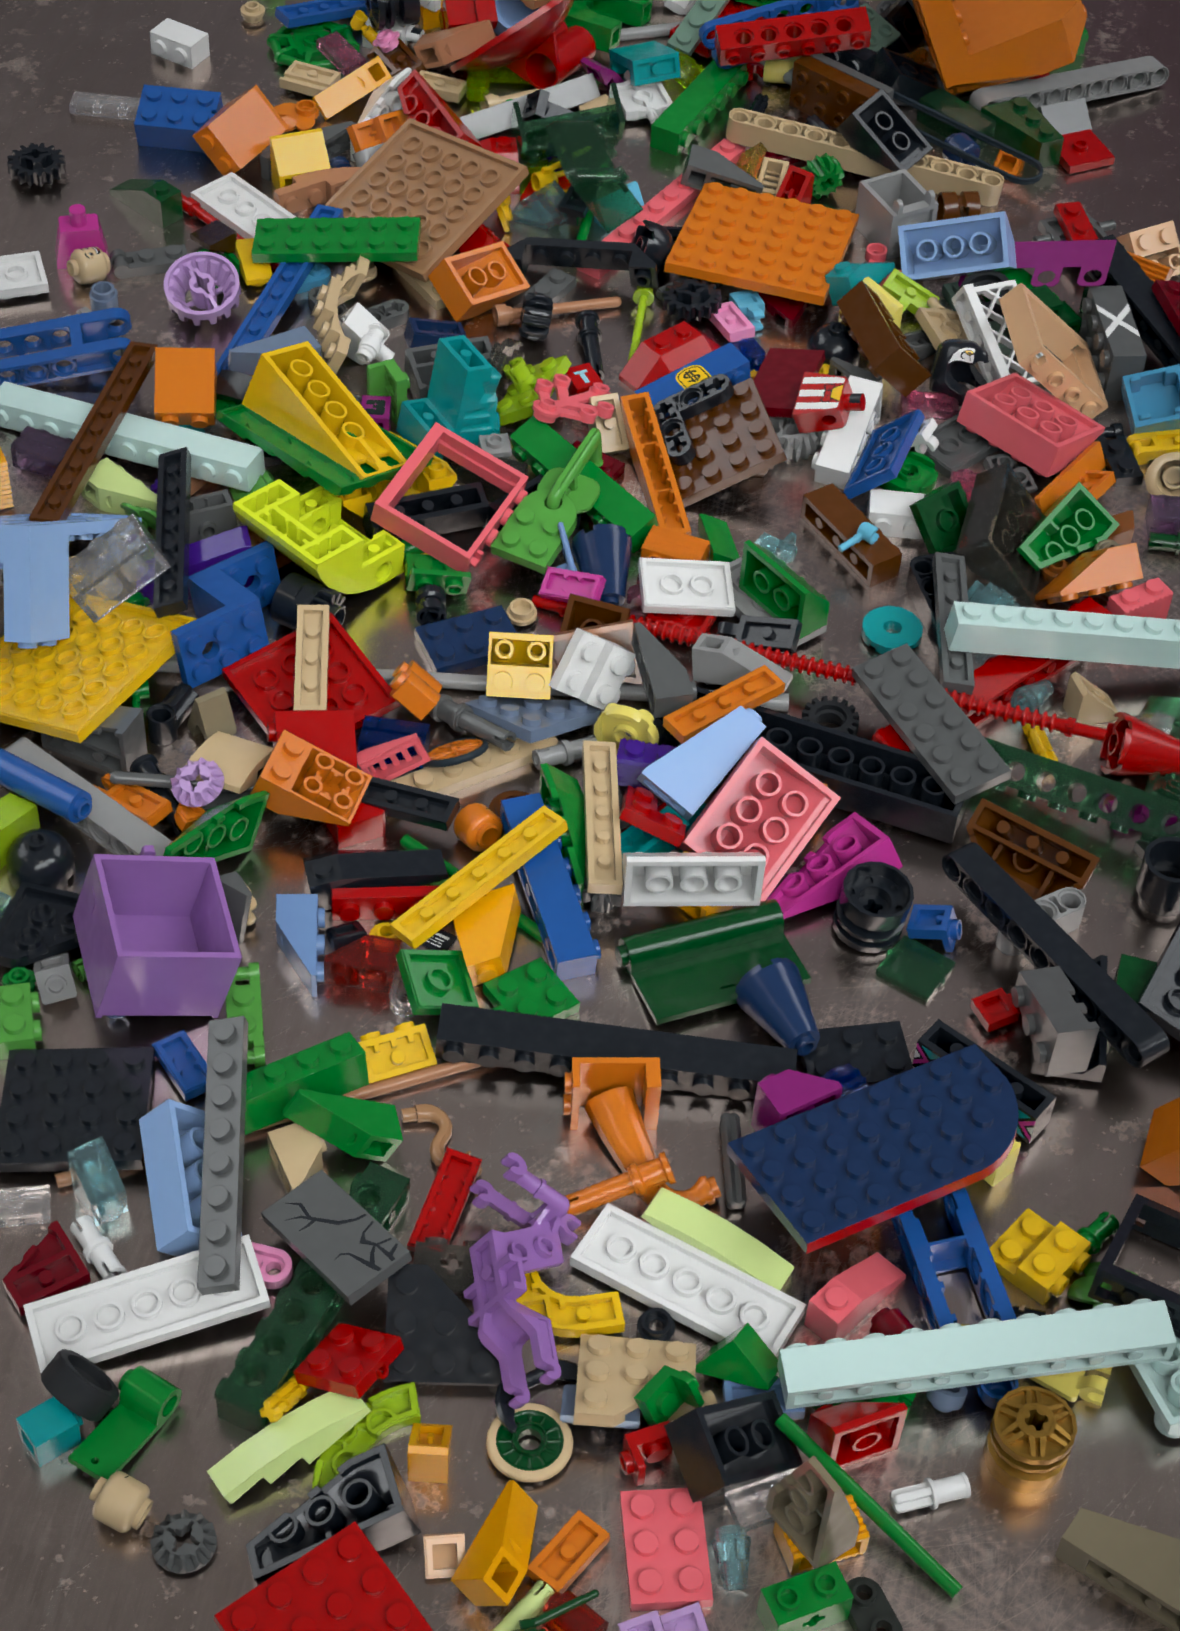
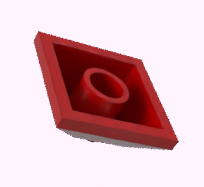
(857, 1430)

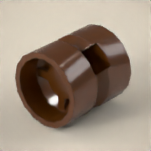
(950, 204)

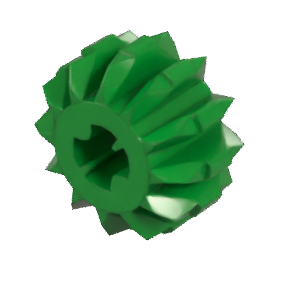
(827, 174)

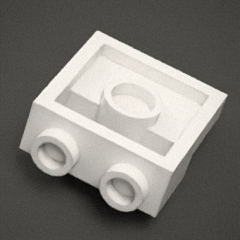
(593, 669)

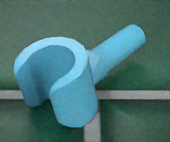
(865, 532)

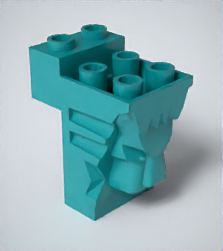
(458, 395)

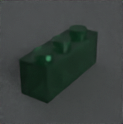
(958, 110)

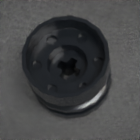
(384, 12)
(872, 907)

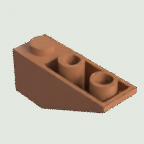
(452, 44)

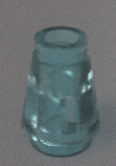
(1032, 695)
(732, 1554)

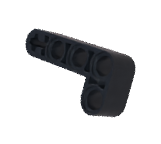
(921, 590)

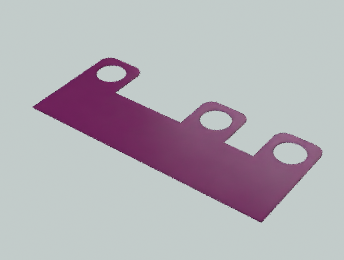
(1058, 254)

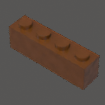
(836, 521)

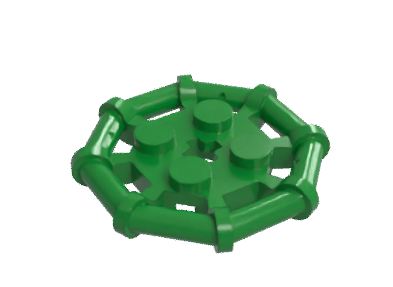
(303, 43)

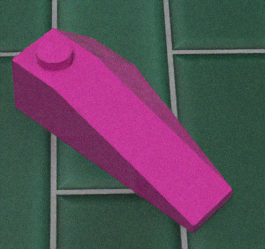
(822, 876)

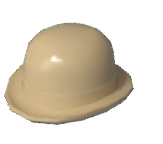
(1164, 475)

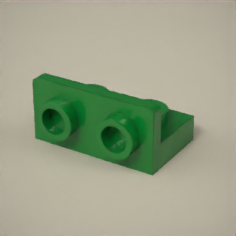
(426, 570)

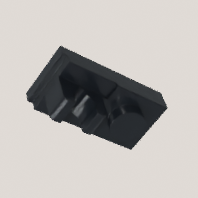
(573, 207)

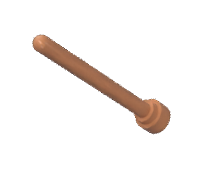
(504, 314)

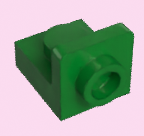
(666, 1393)

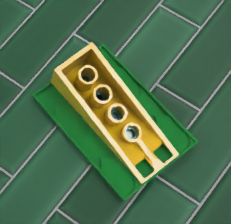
(314, 423)

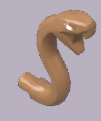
(431, 1113)

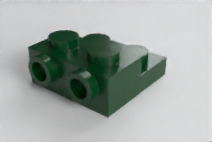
(941, 517)

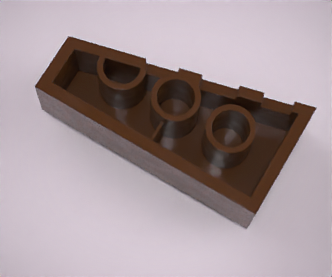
(881, 340)

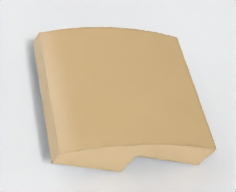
(235, 757)

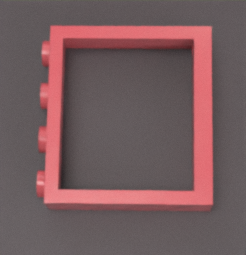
(473, 459)

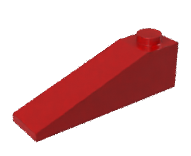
(426, 106)

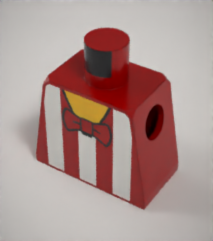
(825, 402)

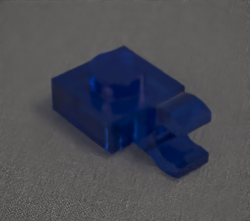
(752, 351)

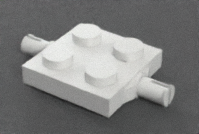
(642, 100)

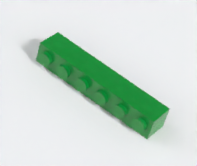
(696, 107)
(546, 449)

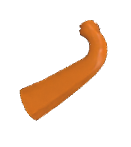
(625, 1136)

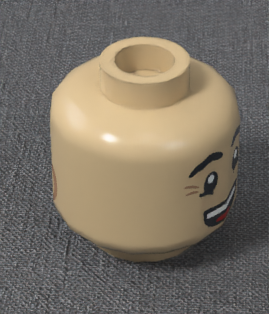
(88, 265)

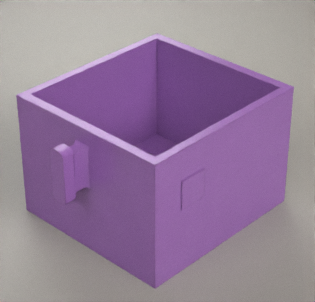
(156, 935)

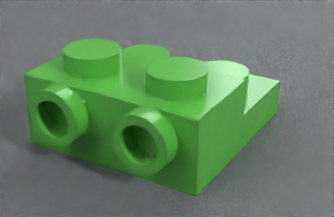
(17, 1020)

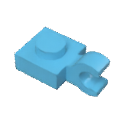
(750, 305)

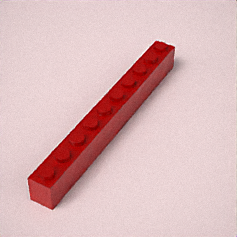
(1000, 678)

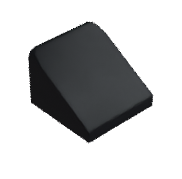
(344, 934)

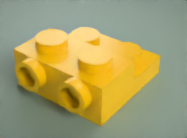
(1040, 1256)

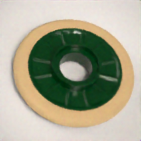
(534, 1464)

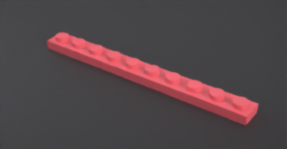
(664, 205)

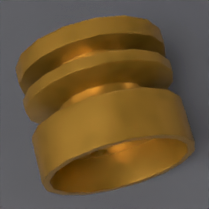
(1030, 1439)

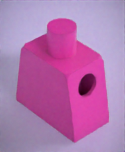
(77, 232)

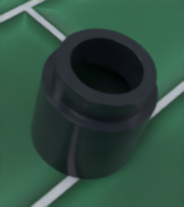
(1160, 877)

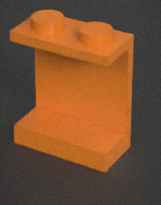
(598, 1074)

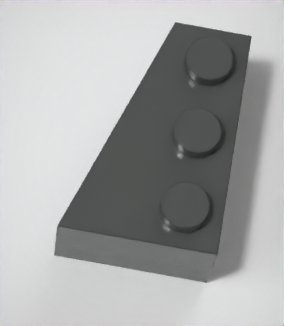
(420, 363)
(110, 745)

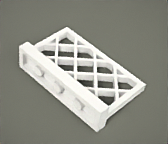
(977, 328)

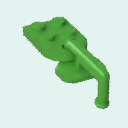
(532, 530)

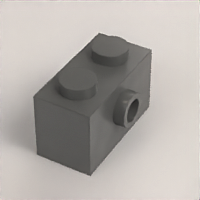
(211, 515)

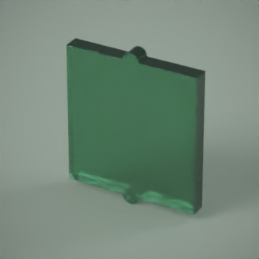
(915, 968)

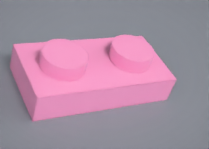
(732, 323)

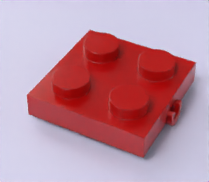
(349, 1360)

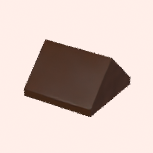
(588, 612)

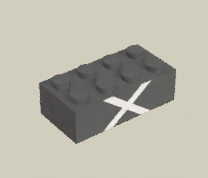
(1111, 337)

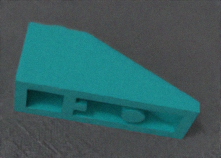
(847, 275)

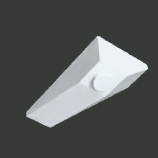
(383, 100)

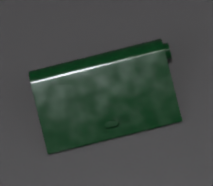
(702, 960)

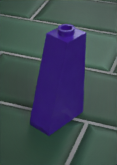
(210, 552)

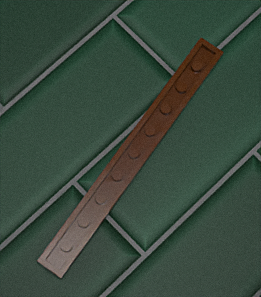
(95, 434)

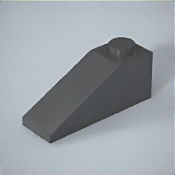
(710, 166)
(662, 675)

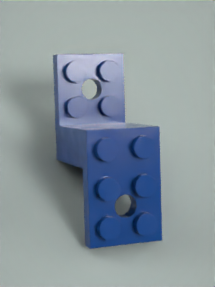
(226, 613)

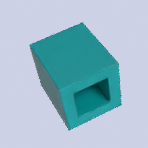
(49, 1430)

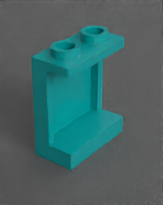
(646, 62)

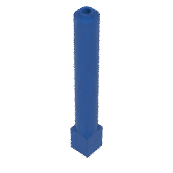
(44, 788)

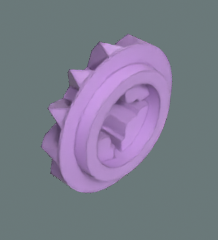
(205, 791)

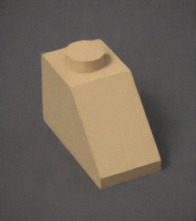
(295, 1154)

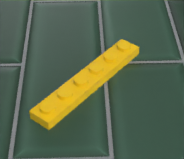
(478, 877)

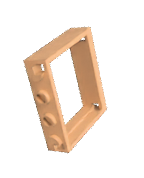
(1035, 326)

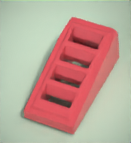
(377, 754)

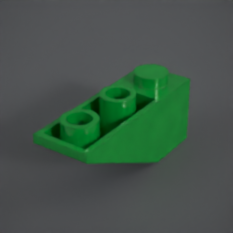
(351, 1124)

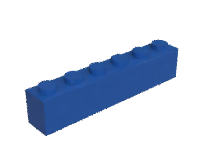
(554, 899)

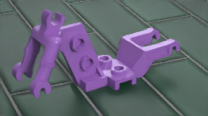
(499, 1276)

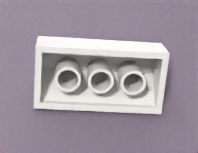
(693, 879)

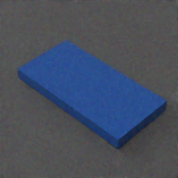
(884, 454)

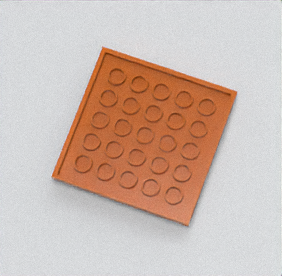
(762, 243)

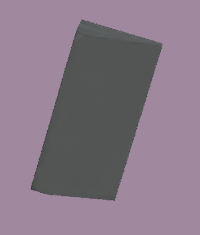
(238, 901)

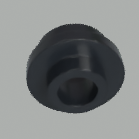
(659, 1318)

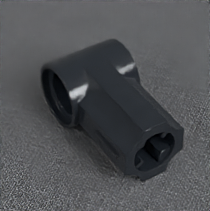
(168, 715)

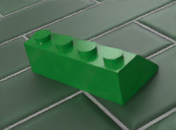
(328, 1068)

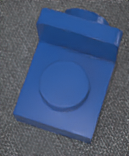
(935, 923)

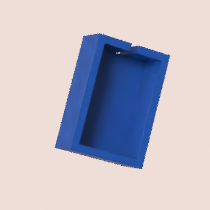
(172, 115)

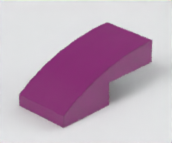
(601, 73)

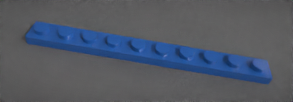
(274, 297)

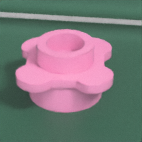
(387, 40)

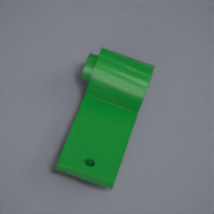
(142, 1410)

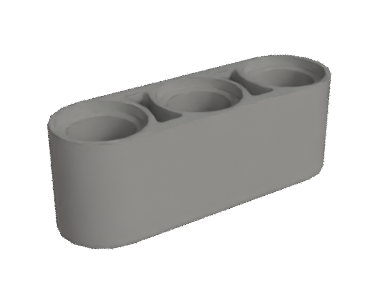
(1063, 906)

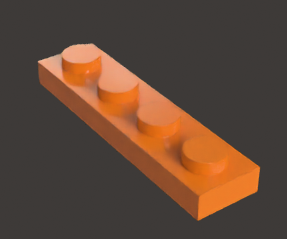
(745, 691)

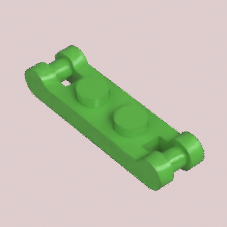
(246, 1001)

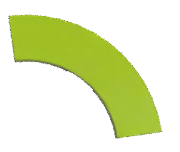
(389, 1412)

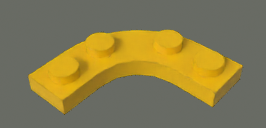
(574, 1314)

